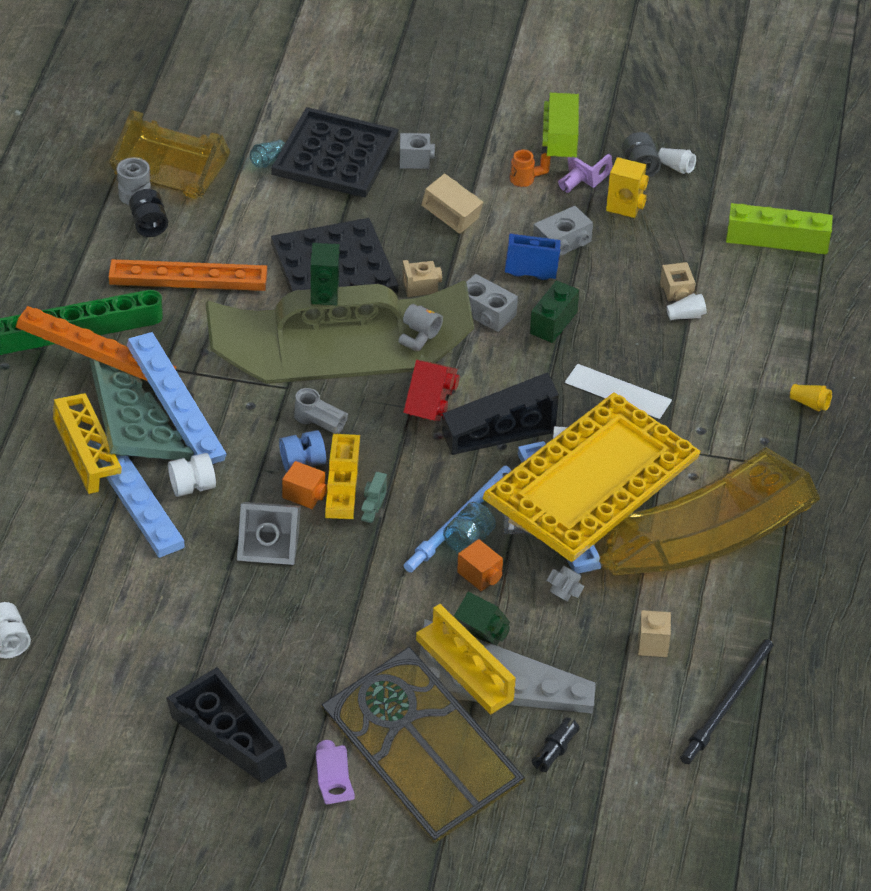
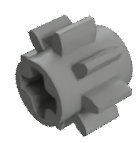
(565, 583)

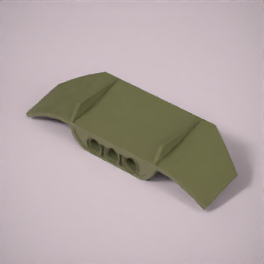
(335, 340)

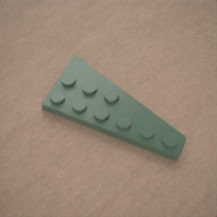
(133, 417)

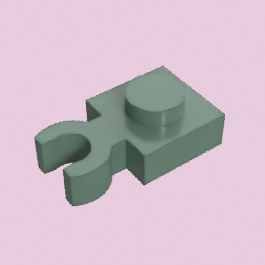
(375, 494)

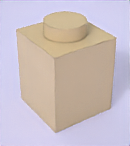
(654, 633)

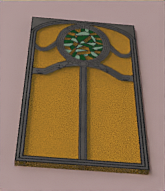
(423, 744)

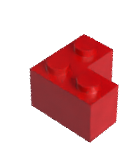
(429, 389)

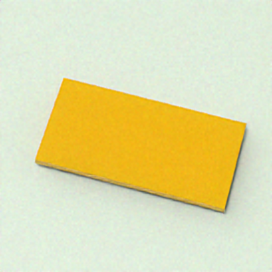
(591, 476)

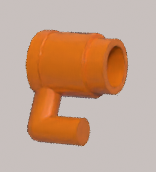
(524, 169)

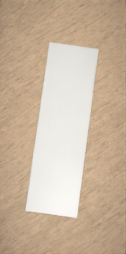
(605, 385)

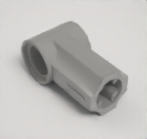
(311, 409)

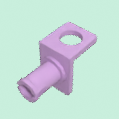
(581, 171)
(333, 772)

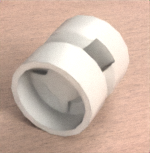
(192, 474)
(13, 633)

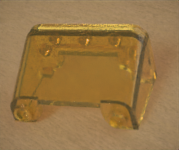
(173, 157)

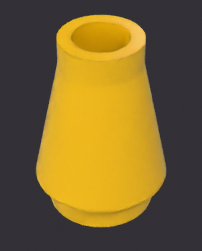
(813, 396)

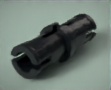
(555, 744)

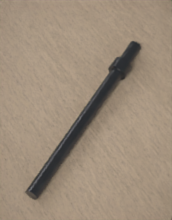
(701, 736)

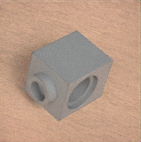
(416, 150)

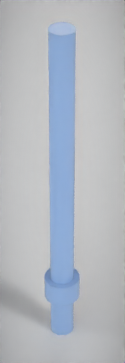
(427, 548)

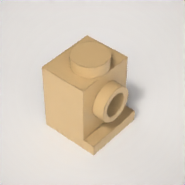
(420, 278)
(679, 287)

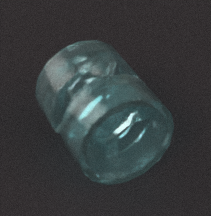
(470, 525)

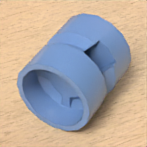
(306, 450)

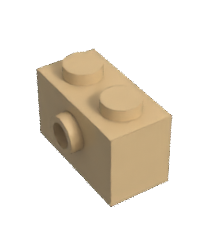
(452, 203)

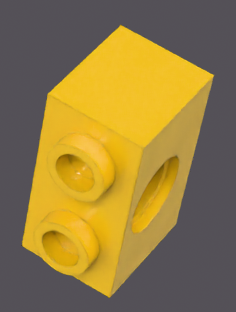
(626, 187)

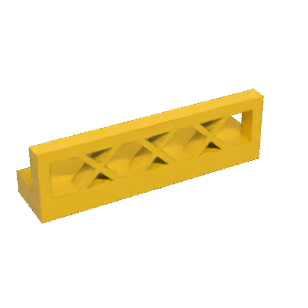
(78, 438)
(467, 661)

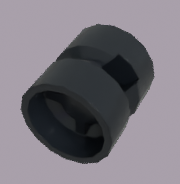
(148, 213)

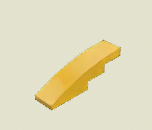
(342, 476)

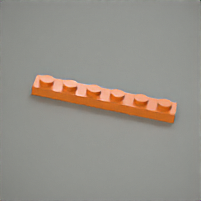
(188, 275)
(79, 340)

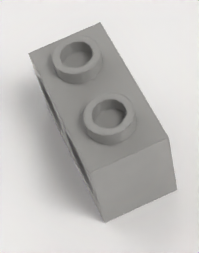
(491, 303)

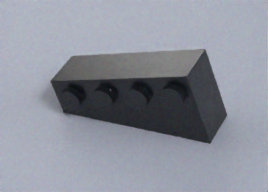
(503, 417)
(227, 723)

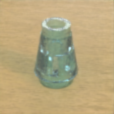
(265, 153)

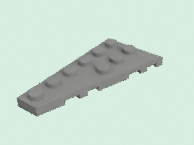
(535, 682)

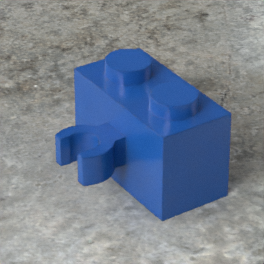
(532, 256)

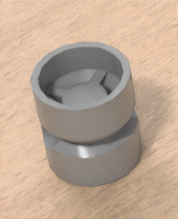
(132, 176)

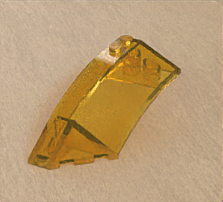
(713, 519)

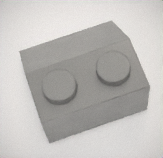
(268, 533)

